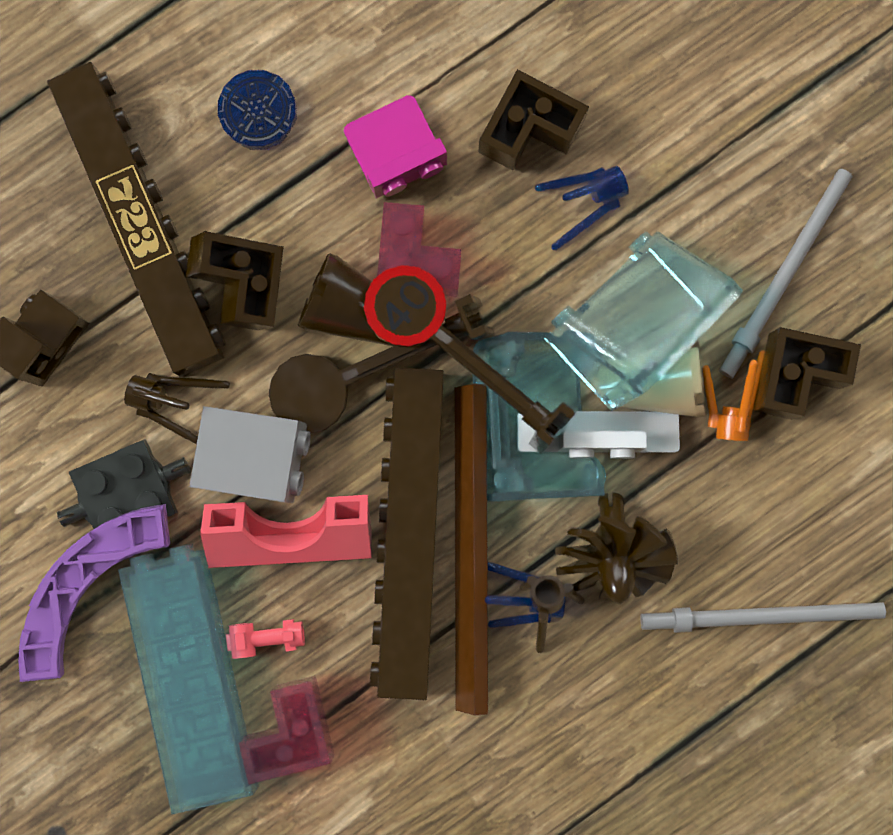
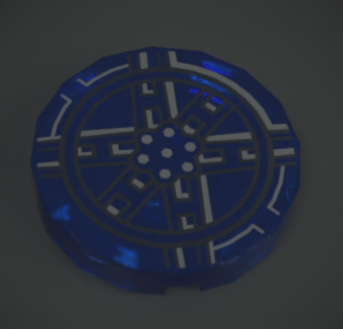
(257, 109)

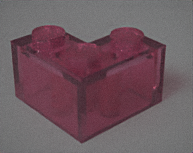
(403, 245)
(298, 741)

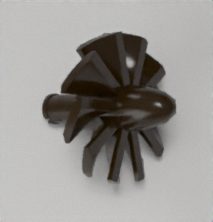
(620, 556)

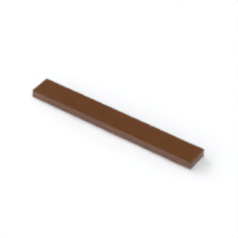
(471, 550)

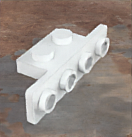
(610, 432)

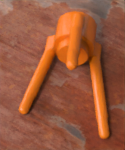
(734, 421)

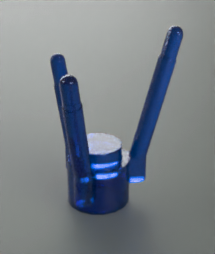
(604, 187)
(516, 601)

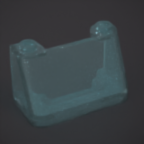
(641, 318)
(543, 377)

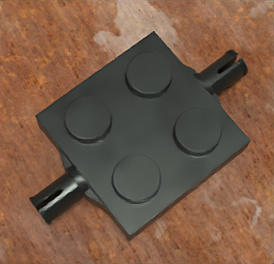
(122, 484)

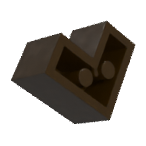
(529, 111)
(249, 275)
(39, 338)
(796, 361)

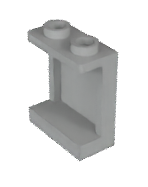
(250, 455)

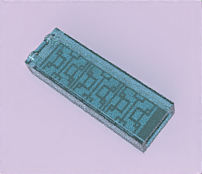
(187, 678)

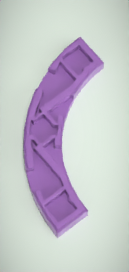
(70, 577)

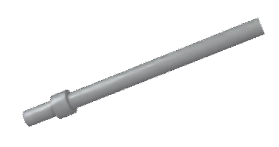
(747, 338)
(684, 619)

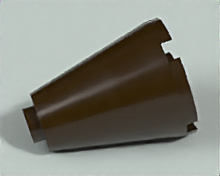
(338, 302)

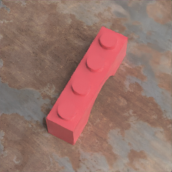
(240, 537)

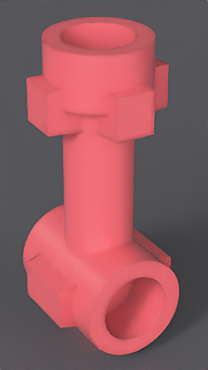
(243, 639)

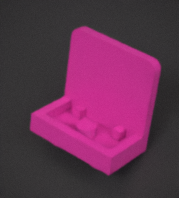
(395, 146)

